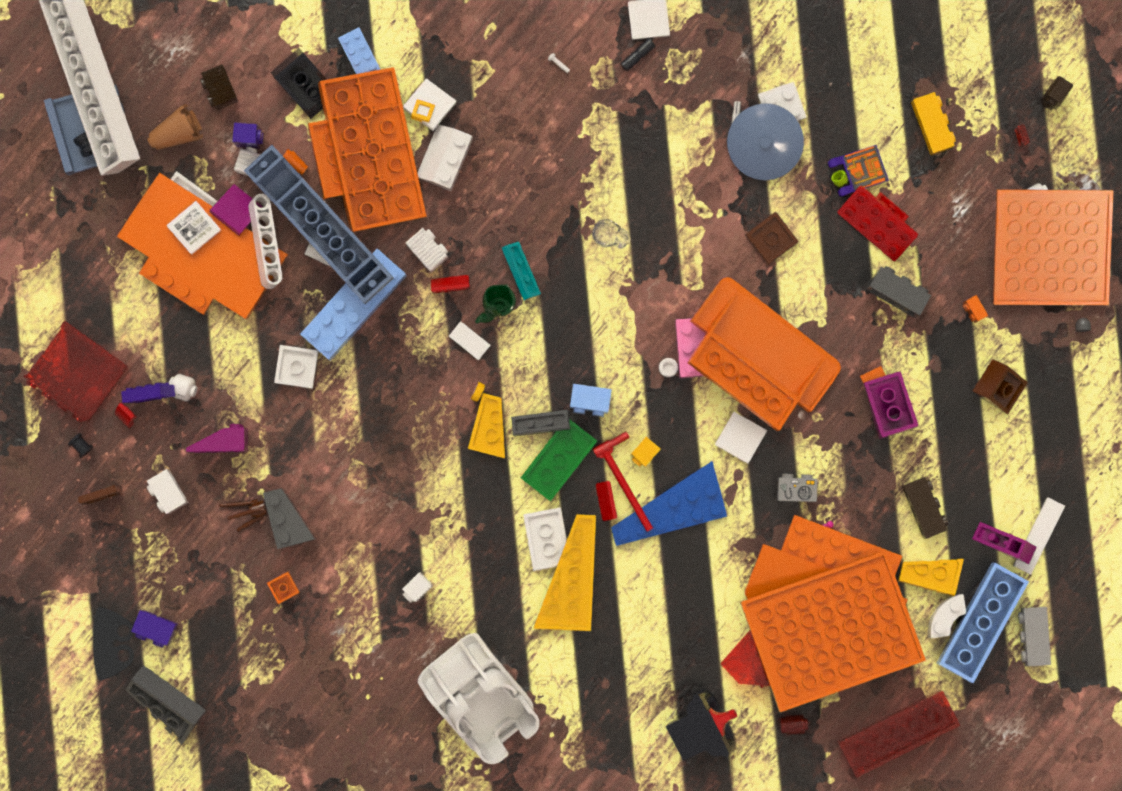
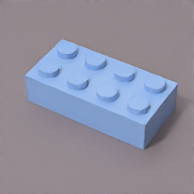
(358, 52)

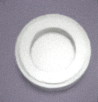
(668, 367)

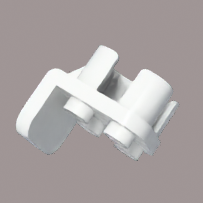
(478, 698)

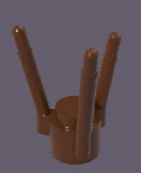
(256, 510)

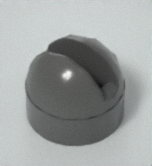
(1083, 325)

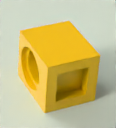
(644, 452)

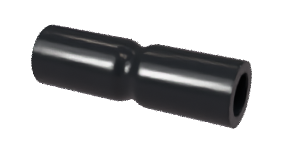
(639, 53)

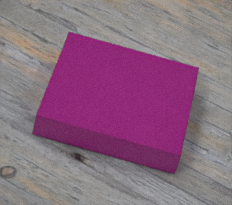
(233, 209)

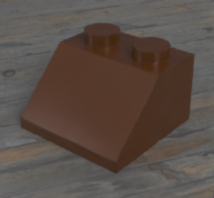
(1000, 386)

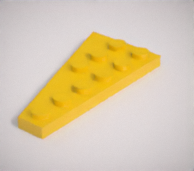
(571, 588)

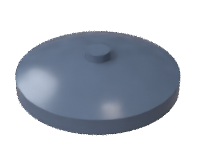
(765, 141)

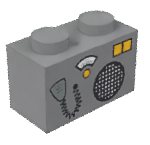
(797, 489)

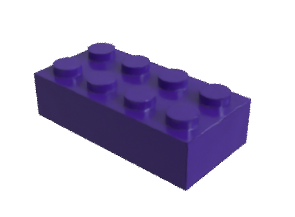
(148, 393)

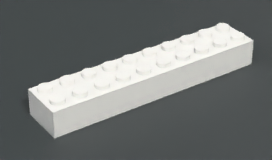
(90, 84)

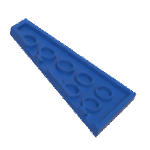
(684, 505)

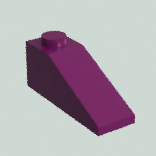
(1004, 543)

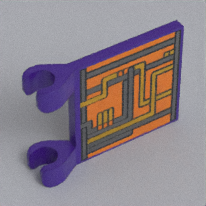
(862, 168)

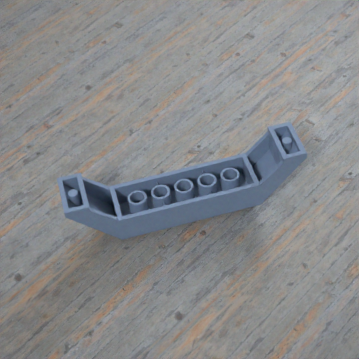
(319, 224)

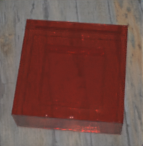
(1022, 135)

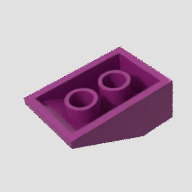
(890, 405)
(225, 440)

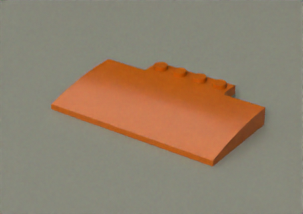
(367, 150)
(219, 270)

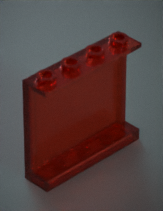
(76, 372)

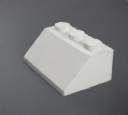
(444, 157)

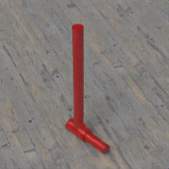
(604, 451)

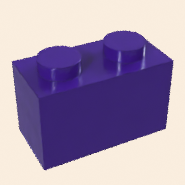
(247, 135)
(154, 628)

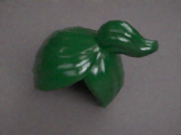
(497, 302)

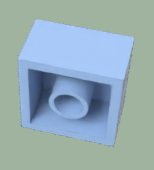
(590, 399)

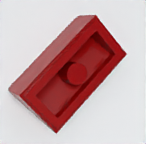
(450, 284)
(606, 501)

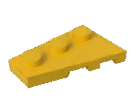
(488, 427)
(936, 576)

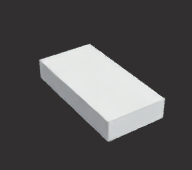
(469, 340)

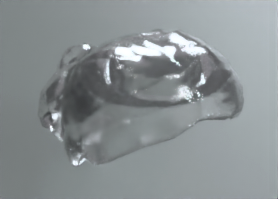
(608, 234)

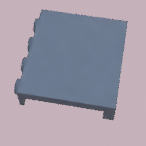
(66, 127)

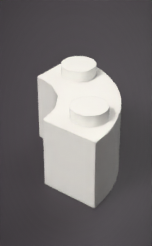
(945, 615)

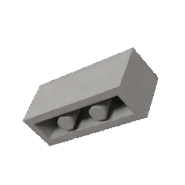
(1034, 636)

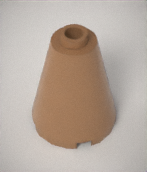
(176, 129)

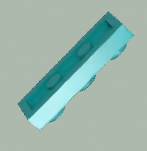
(521, 270)

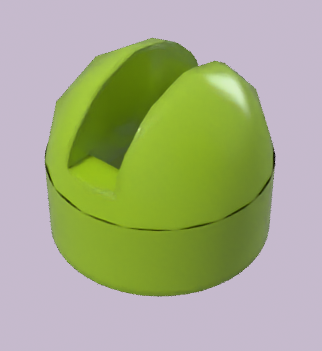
(837, 175)

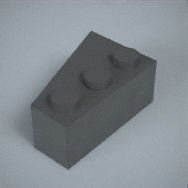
(285, 520)

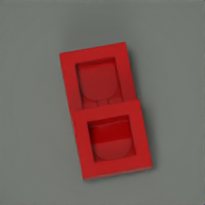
(125, 415)

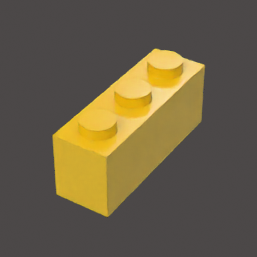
(933, 123)

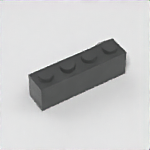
(166, 703)

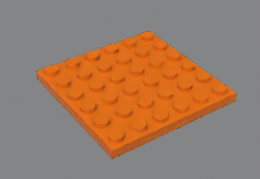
(1052, 247)

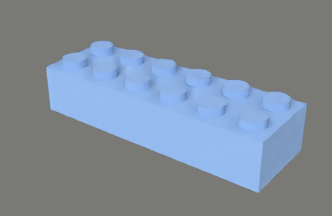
(347, 313)
(982, 622)

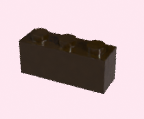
(925, 507)

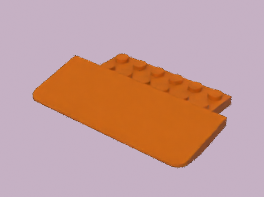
(759, 355)
(806, 553)

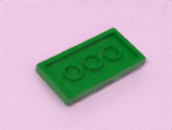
(558, 460)

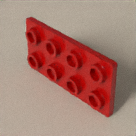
(879, 222)

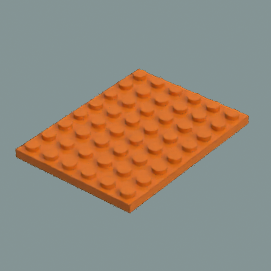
(832, 631)

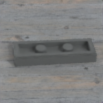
(540, 423)

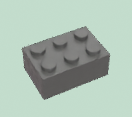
(899, 291)

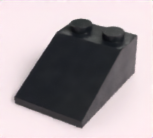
(301, 81)

